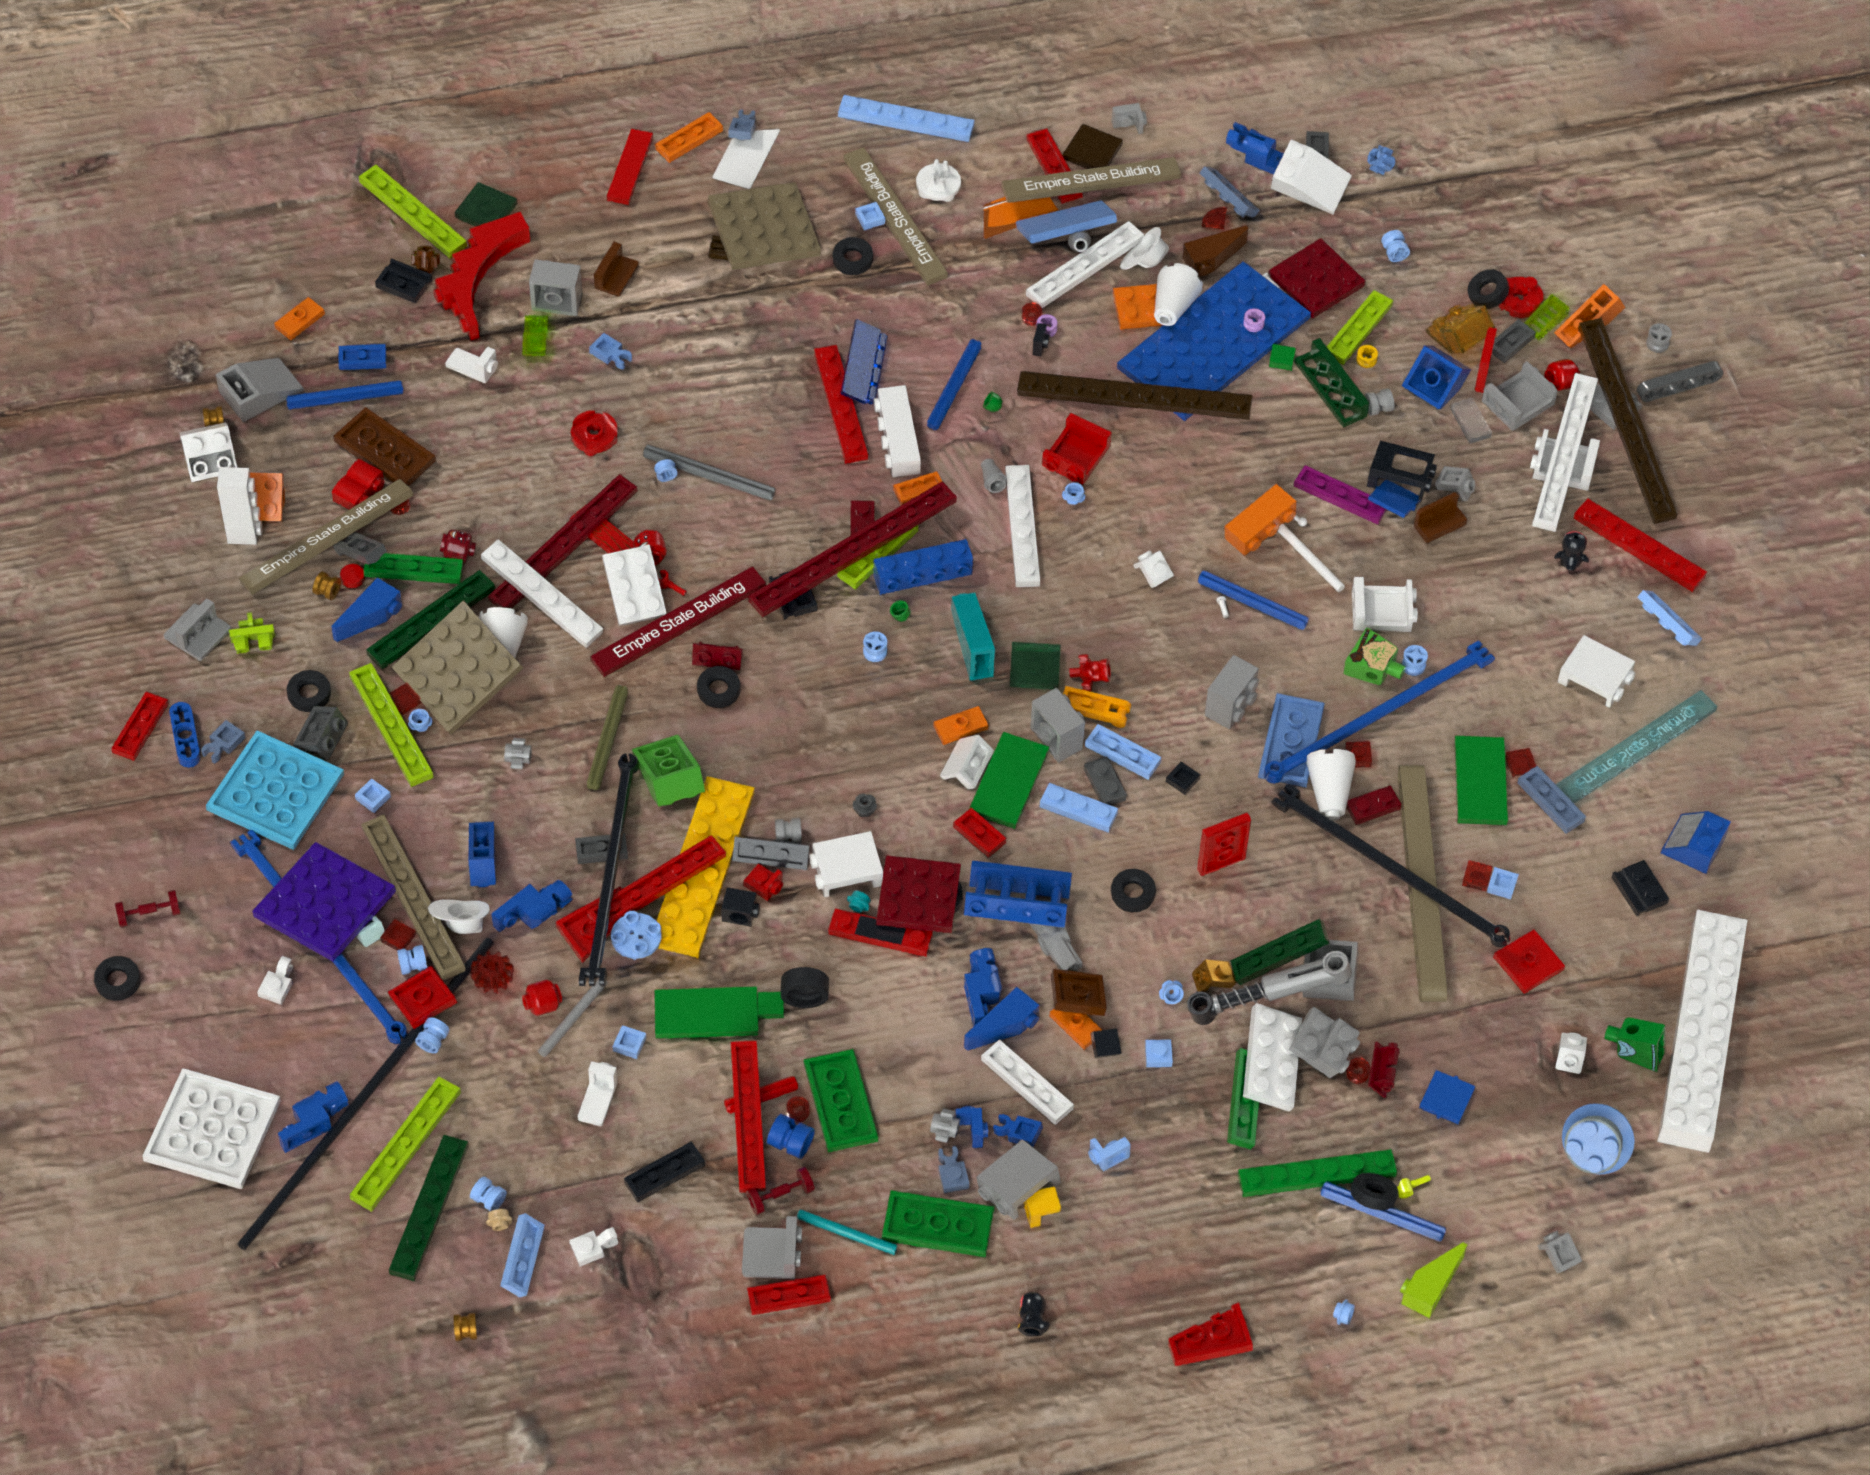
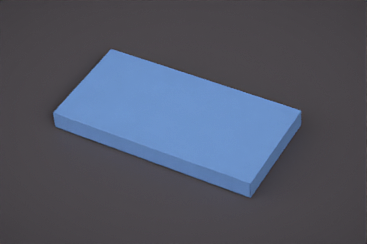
(1066, 221)
(1292, 728)

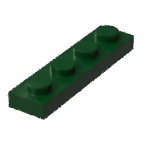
(1279, 951)

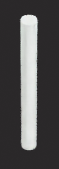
(1311, 558)

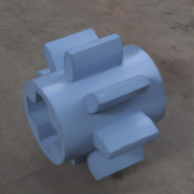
(1381, 160)

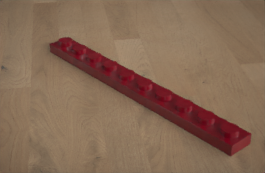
(852, 549)

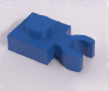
(1018, 1130)

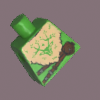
(1373, 659)

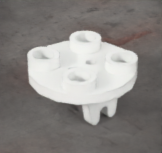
(938, 182)

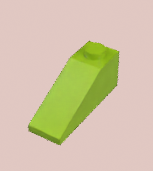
(1431, 1281)

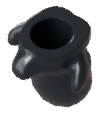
(1573, 546)
(1032, 1311)

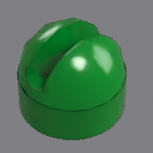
(992, 402)
(900, 611)

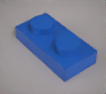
(362, 357)

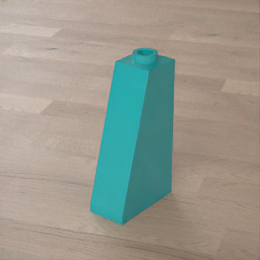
(973, 636)

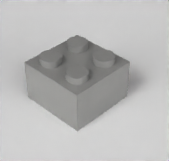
(555, 287)
(1232, 692)
(1057, 724)
(1333, 991)

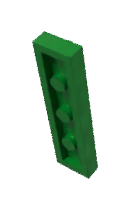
(416, 568)
(1243, 1110)

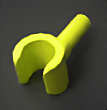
(1406, 1186)

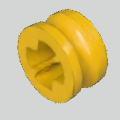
(1370, 351)

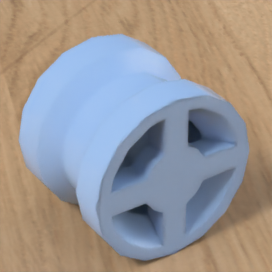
(870, 642)
(1418, 656)

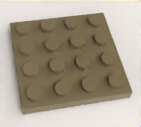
(764, 225)
(457, 667)

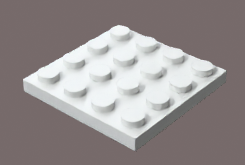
(211, 1128)

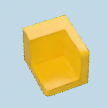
(1041, 1203)

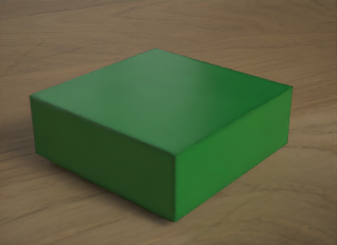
(1282, 357)
(770, 1005)

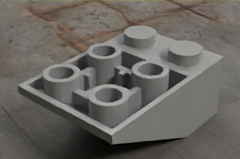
(256, 386)

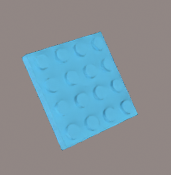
(275, 790)

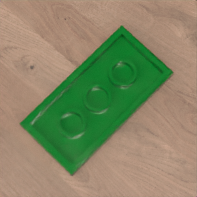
(1009, 779)
(1480, 780)
(706, 1012)
(840, 1100)
(938, 1223)

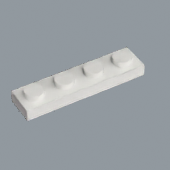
(1027, 1082)

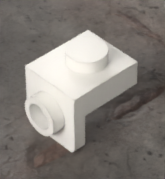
(1154, 568)
(1571, 1052)

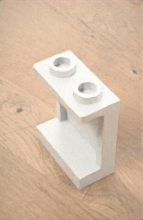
(1582, 468)
(1383, 607)
(1598, 669)
(846, 862)

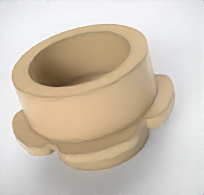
(499, 1219)

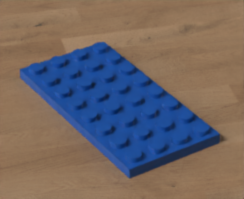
(1209, 340)

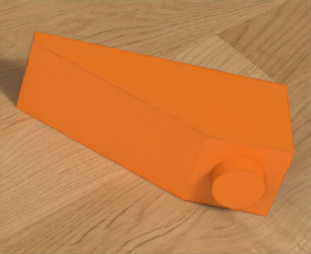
(1601, 304)

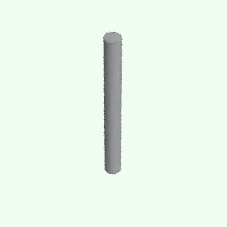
(570, 1019)

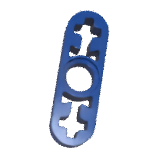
(178, 727)

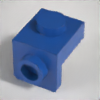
(973, 1116)

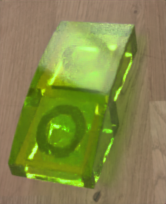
(535, 335)

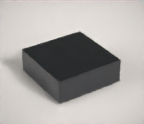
(1183, 778)
(1105, 1043)

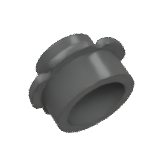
(864, 810)

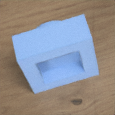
(870, 216)
(372, 795)
(1502, 883)
(629, 1042)
(1158, 1053)

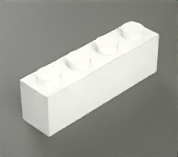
(898, 431)
(239, 505)

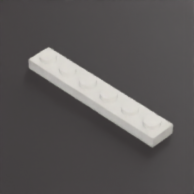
(1084, 265)
(1022, 526)
(542, 593)

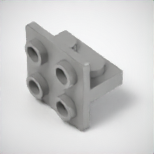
(198, 630)

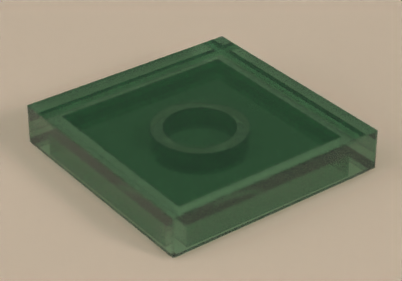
(485, 205)
(1035, 665)

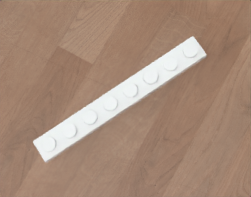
(1565, 452)

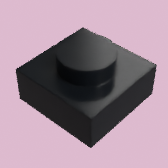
(1040, 340)

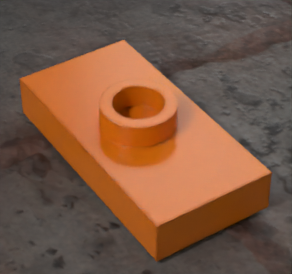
(299, 318)
(911, 488)
(960, 725)
(1076, 1025)

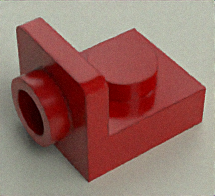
(764, 882)

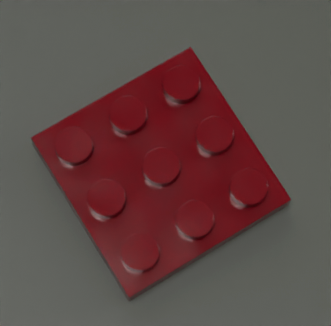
(1316, 277)
(918, 894)

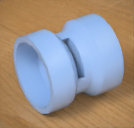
(1396, 247)
(412, 959)
(433, 1033)
(488, 1194)

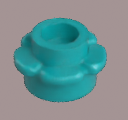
(859, 901)

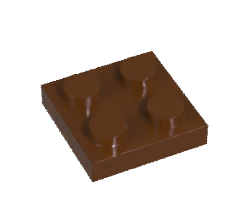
(1078, 992)

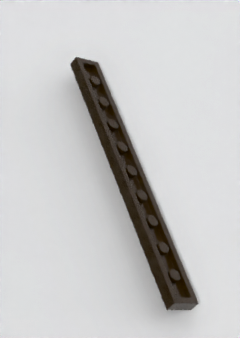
(1135, 395)
(1627, 421)

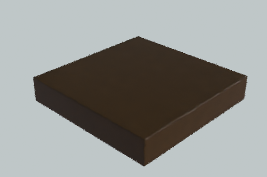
(1092, 148)

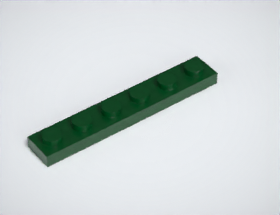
(414, 629)
(428, 1207)

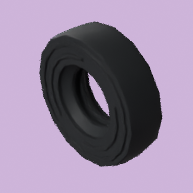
(852, 267)
(1483, 278)
(722, 674)
(305, 678)
(1128, 903)
(113, 964)
(1376, 1182)

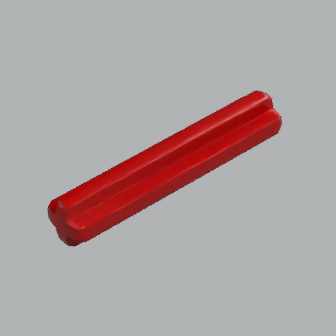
(769, 1091)

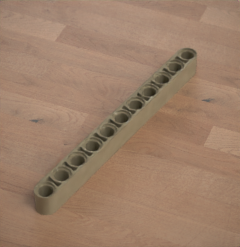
(1420, 860)

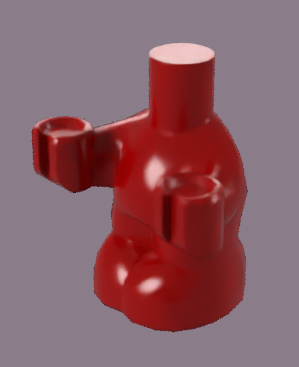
(1091, 671)

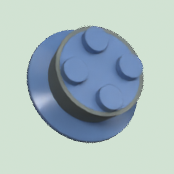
(1598, 1139)

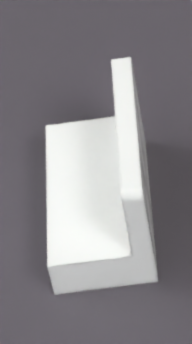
(968, 761)

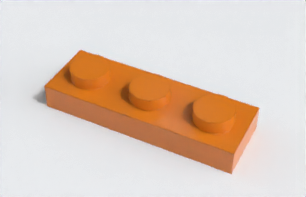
(689, 137)

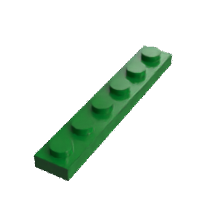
(1314, 1173)

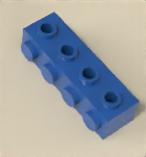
(923, 566)

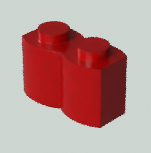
(358, 484)

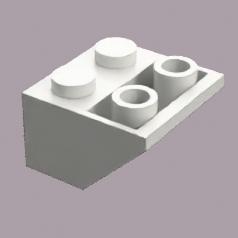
(207, 451)

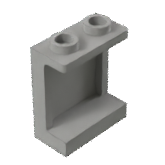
(1520, 397)
(1016, 1178)

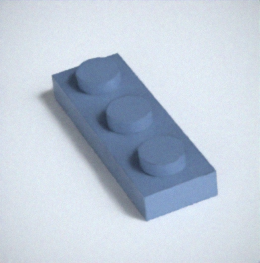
(1228, 192)
(1551, 799)

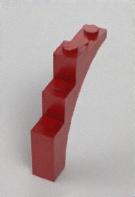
(469, 266)

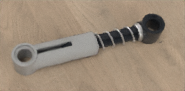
(1273, 986)

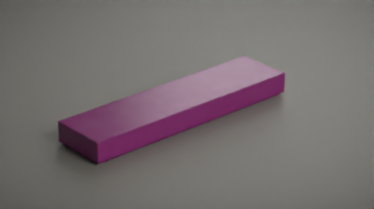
(1339, 494)

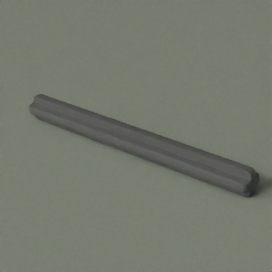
(710, 472)

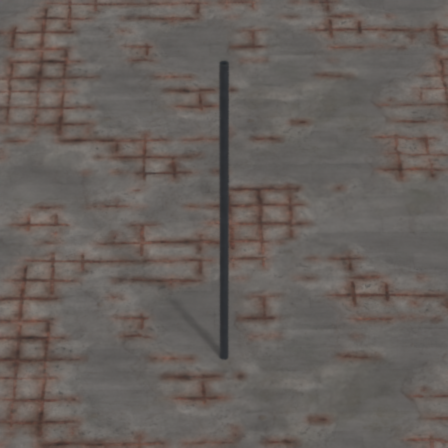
(350, 1112)

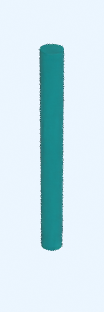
(847, 1232)

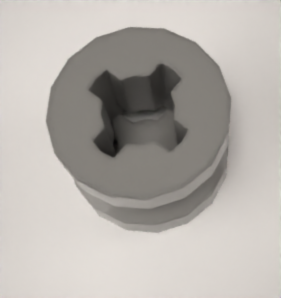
(1658, 338)

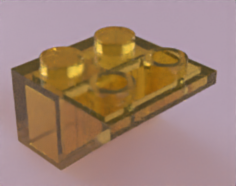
(1460, 328)

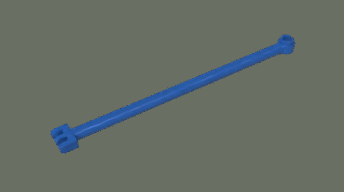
(1474, 657)
(250, 848)

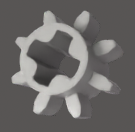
(518, 753)
(945, 1125)

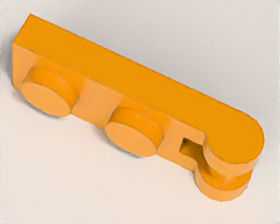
(1098, 706)

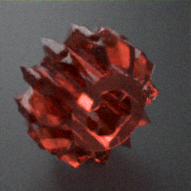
(492, 971)

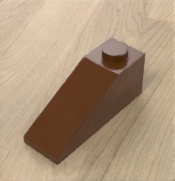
(1212, 251)

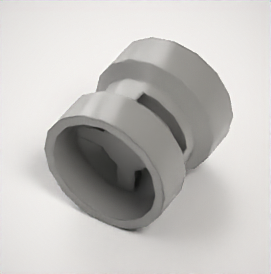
(1380, 402)
(787, 831)

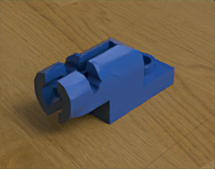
(1258, 148)
(532, 906)
(982, 983)
(313, 1116)

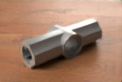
(1057, 944)

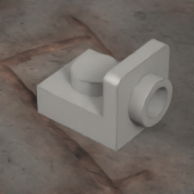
(1129, 115)
(1456, 480)
(1560, 1251)

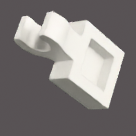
(277, 985)
(590, 1248)

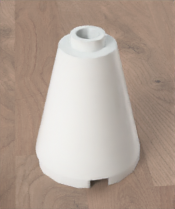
(1175, 292)
(506, 626)
(1331, 780)

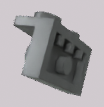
(321, 731)

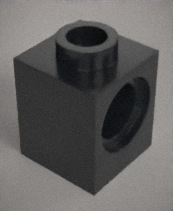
(740, 907)

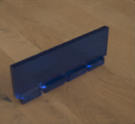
(864, 363)

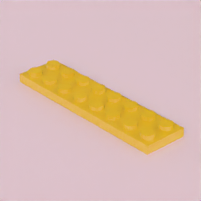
(690, 906)

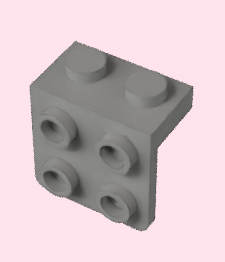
(772, 1251)

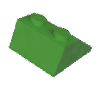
(669, 770)

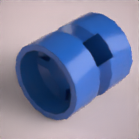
(788, 1135)

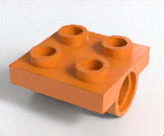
(270, 495)

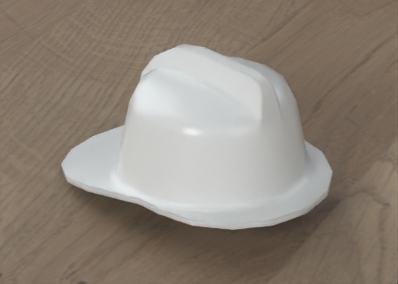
(1147, 252)
(460, 916)

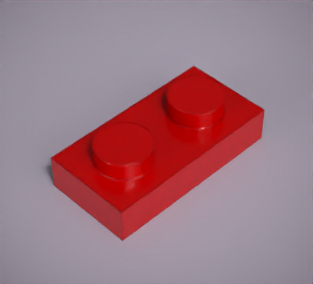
(979, 832)

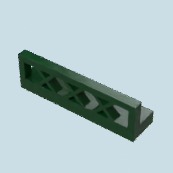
(1338, 378)

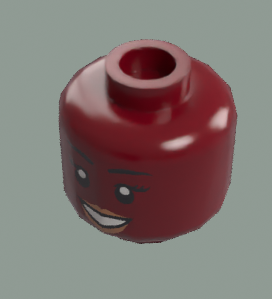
(457, 545)

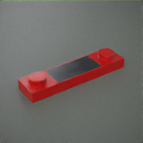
(864, 929)

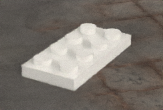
(1270, 1063)

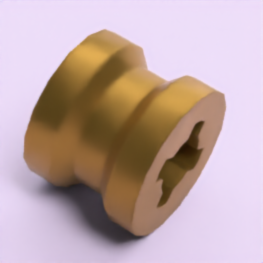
(213, 416)
(326, 585)
(465, 1327)

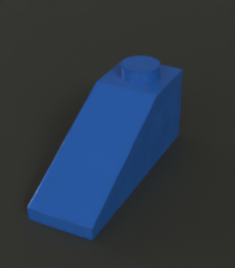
(370, 609)
(482, 854)
(1004, 1021)

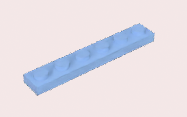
(906, 118)

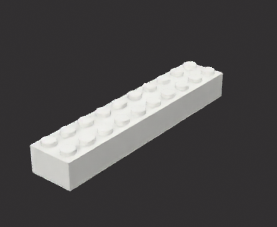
(1702, 1031)

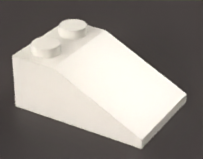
(1310, 177)

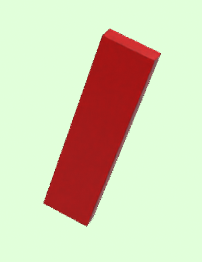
(1050, 158)
(629, 166)

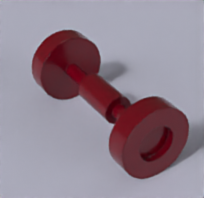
(147, 908)
(804, 1180)

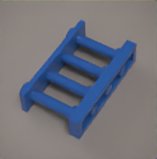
(1020, 880)

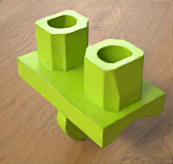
(253, 631)

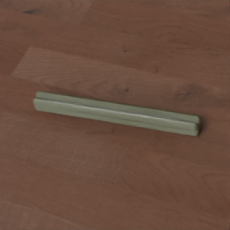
(607, 737)

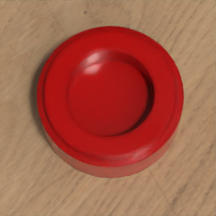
(352, 576)

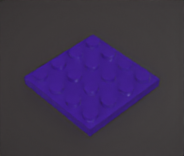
(324, 901)

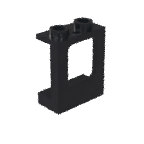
(1382, 467)

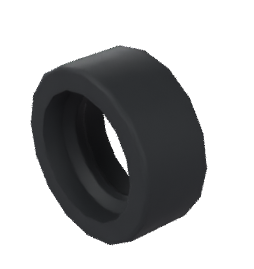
(804, 987)

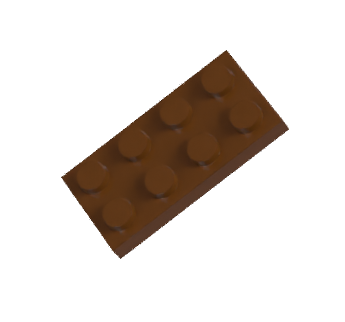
(384, 447)

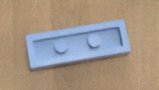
(1668, 618)
(1123, 751)
(1078, 807)
(522, 1255)

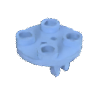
(642, 926)

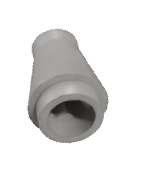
(1079, 236)
(993, 477)

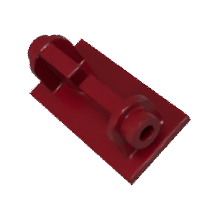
(714, 655)
(1381, 1073)

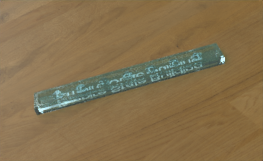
(1637, 746)

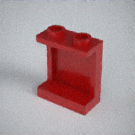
(1077, 449)

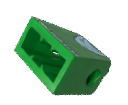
(1639, 1042)

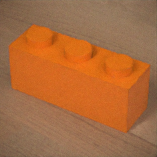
(1260, 520)

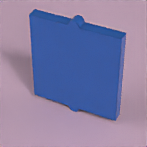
(1395, 498)
(1447, 1097)

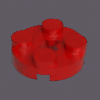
(1532, 297)
(594, 443)

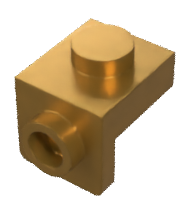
(1213, 974)

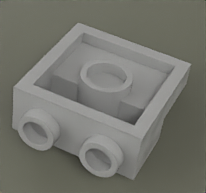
(1325, 1042)

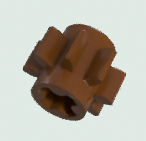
(425, 259)

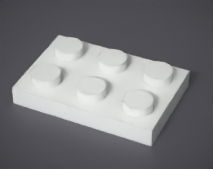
(634, 585)

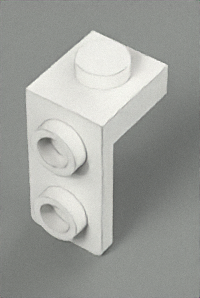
(473, 366)
(599, 1093)

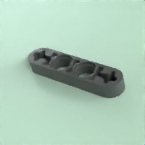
(1680, 381)

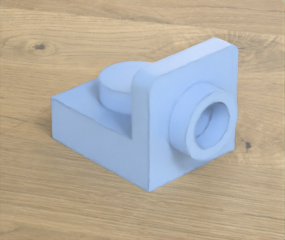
(1111, 1154)

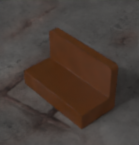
(614, 271)
(1439, 518)

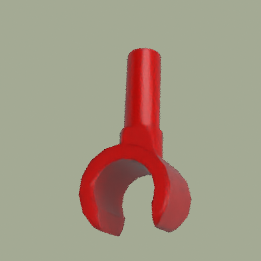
(666, 583)

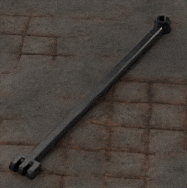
(1292, 801)
(594, 969)

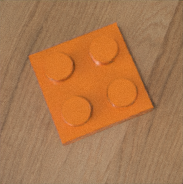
(1135, 306)

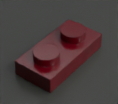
(861, 515)
(1373, 805)

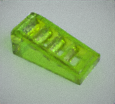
(1551, 302)

